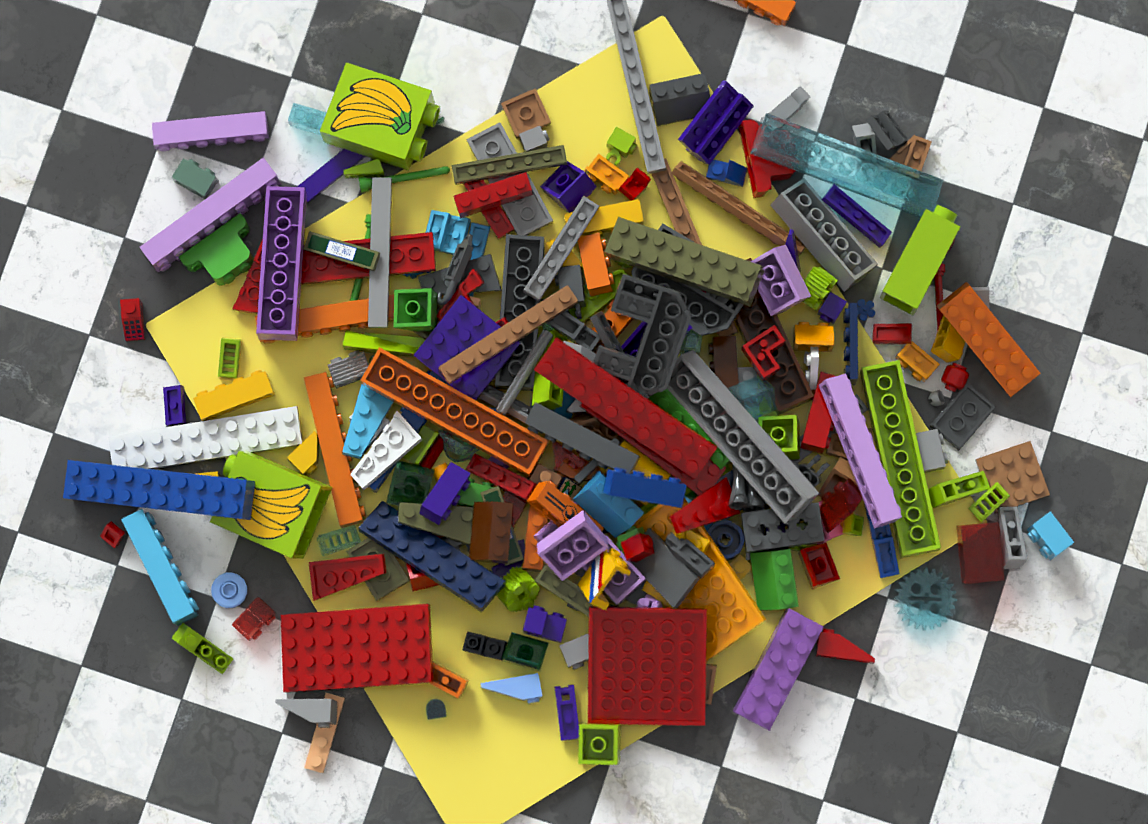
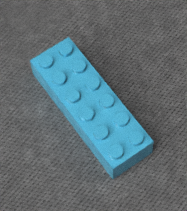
(160, 567)

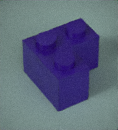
(545, 626)

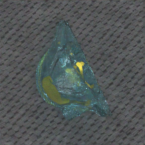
(455, 448)

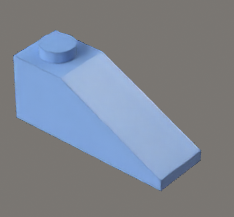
(520, 687)

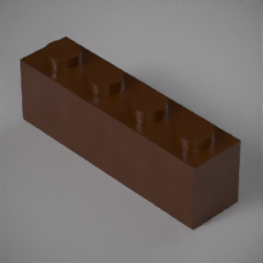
(724, 359)

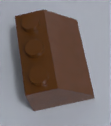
(491, 532)

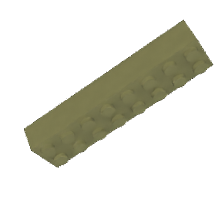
(684, 261)

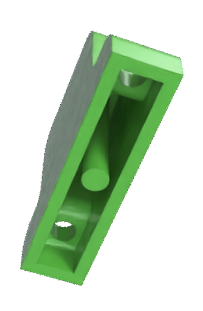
(221, 252)

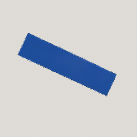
(883, 549)

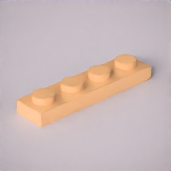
(323, 740)

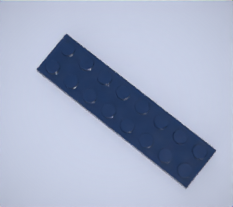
(433, 557)

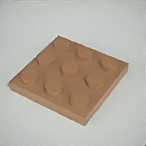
(1016, 472)

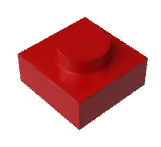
(112, 534)

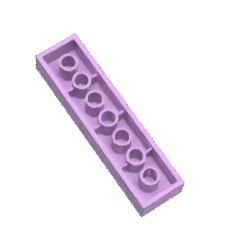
(210, 215)

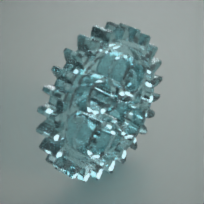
(924, 616)

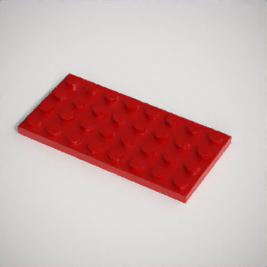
(357, 648)

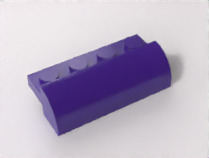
(715, 123)

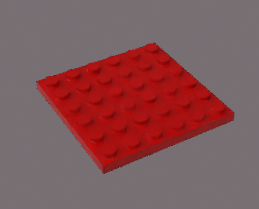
(647, 666)

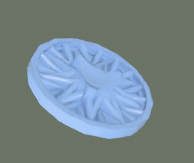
(229, 590)

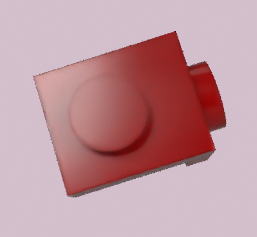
(635, 184)

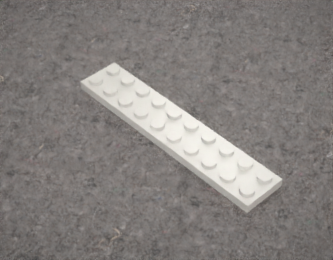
(207, 439)

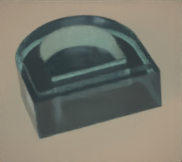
(435, 709)

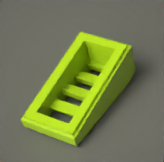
(368, 169)
(230, 341)
(1000, 489)

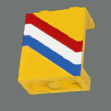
(600, 574)

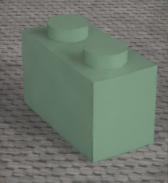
(195, 178)

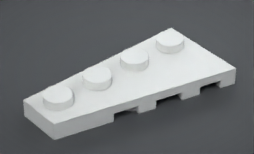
(389, 448)

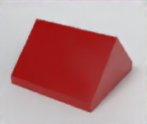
(818, 565)

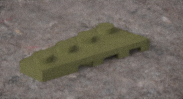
(456, 527)

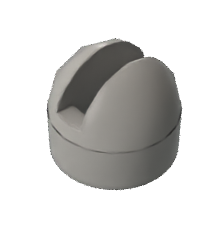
(937, 398)

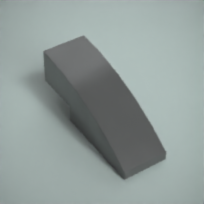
(576, 331)

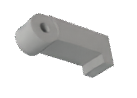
(791, 104)

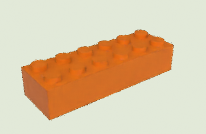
(988, 339)

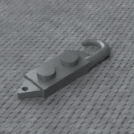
(456, 268)

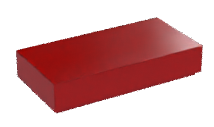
(892, 333)

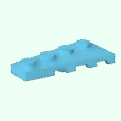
(366, 420)

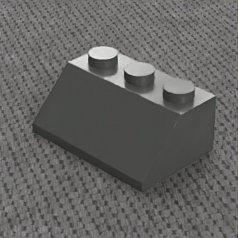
(679, 98)

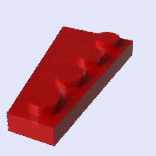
(249, 293)
(705, 509)

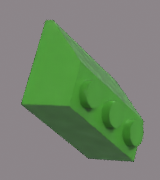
(774, 579)

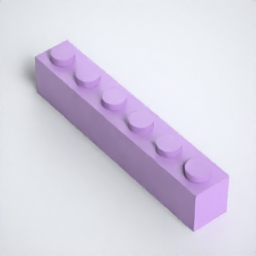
(210, 130)

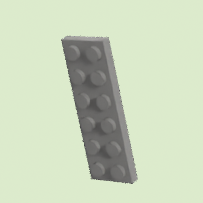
(526, 213)

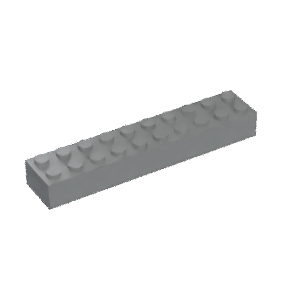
(740, 437)

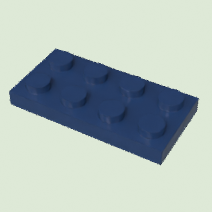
(850, 336)

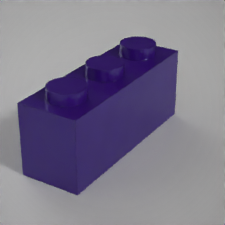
(445, 494)

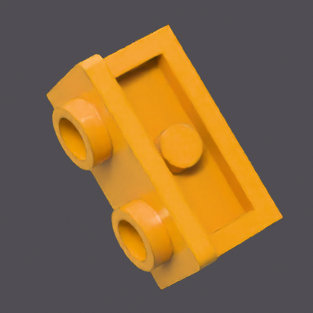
(606, 174)
(917, 361)

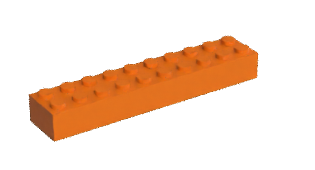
(454, 412)

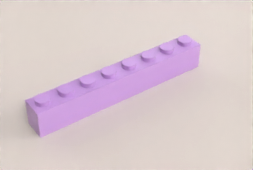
(860, 450)

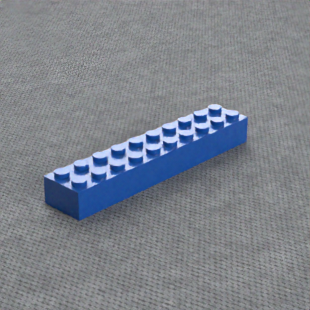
(159, 489)

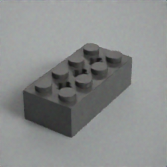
(775, 538)

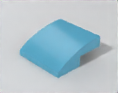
(447, 230)

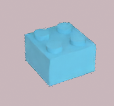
(1049, 536)

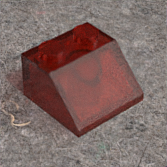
(839, 504)

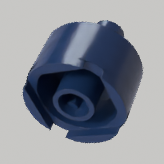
(730, 531)

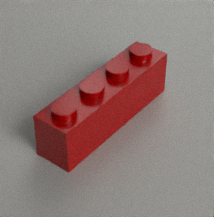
(493, 195)
(818, 422)

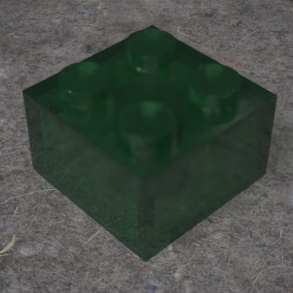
(410, 484)

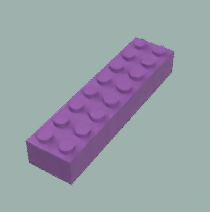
(281, 263)

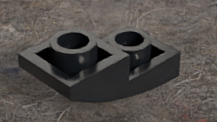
(484, 646)

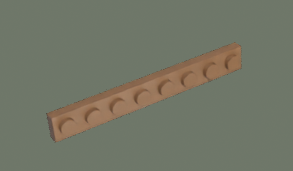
(733, 205)
(508, 334)

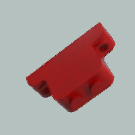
(760, 170)

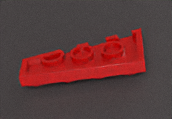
(338, 574)

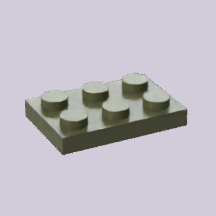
(385, 583)

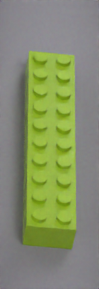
(900, 457)

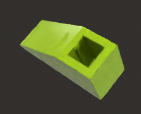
(202, 648)

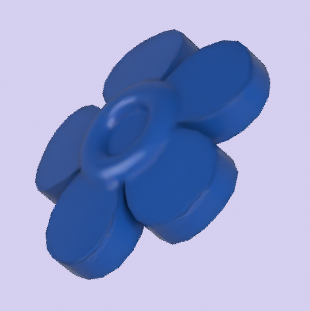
(865, 310)

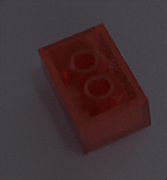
(980, 552)

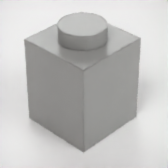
(534, 139)

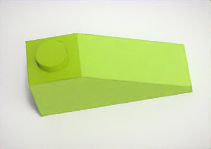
(958, 489)

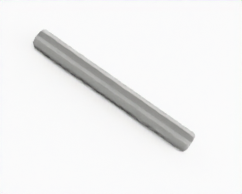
(524, 372)

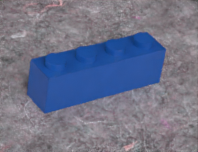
(644, 488)

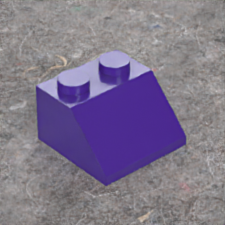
(568, 186)

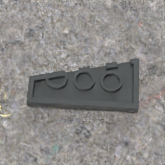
(483, 265)

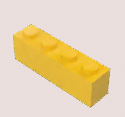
(606, 217)
(233, 396)

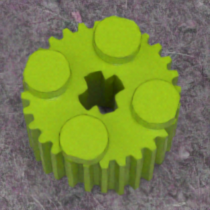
(818, 284)
(519, 590)

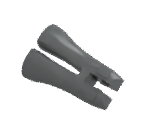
(744, 495)

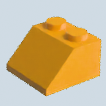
(813, 336)

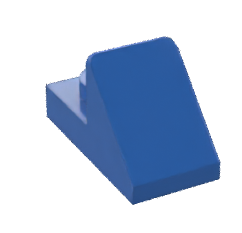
(727, 172)

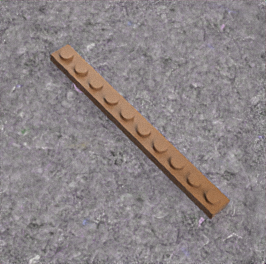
(679, 215)

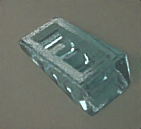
(326, 551)

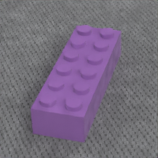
(778, 668)

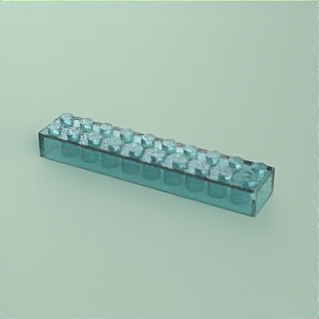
(846, 166)

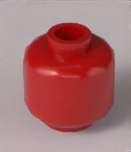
(955, 377)

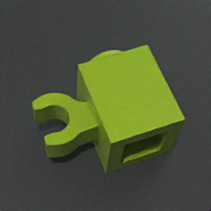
(620, 144)

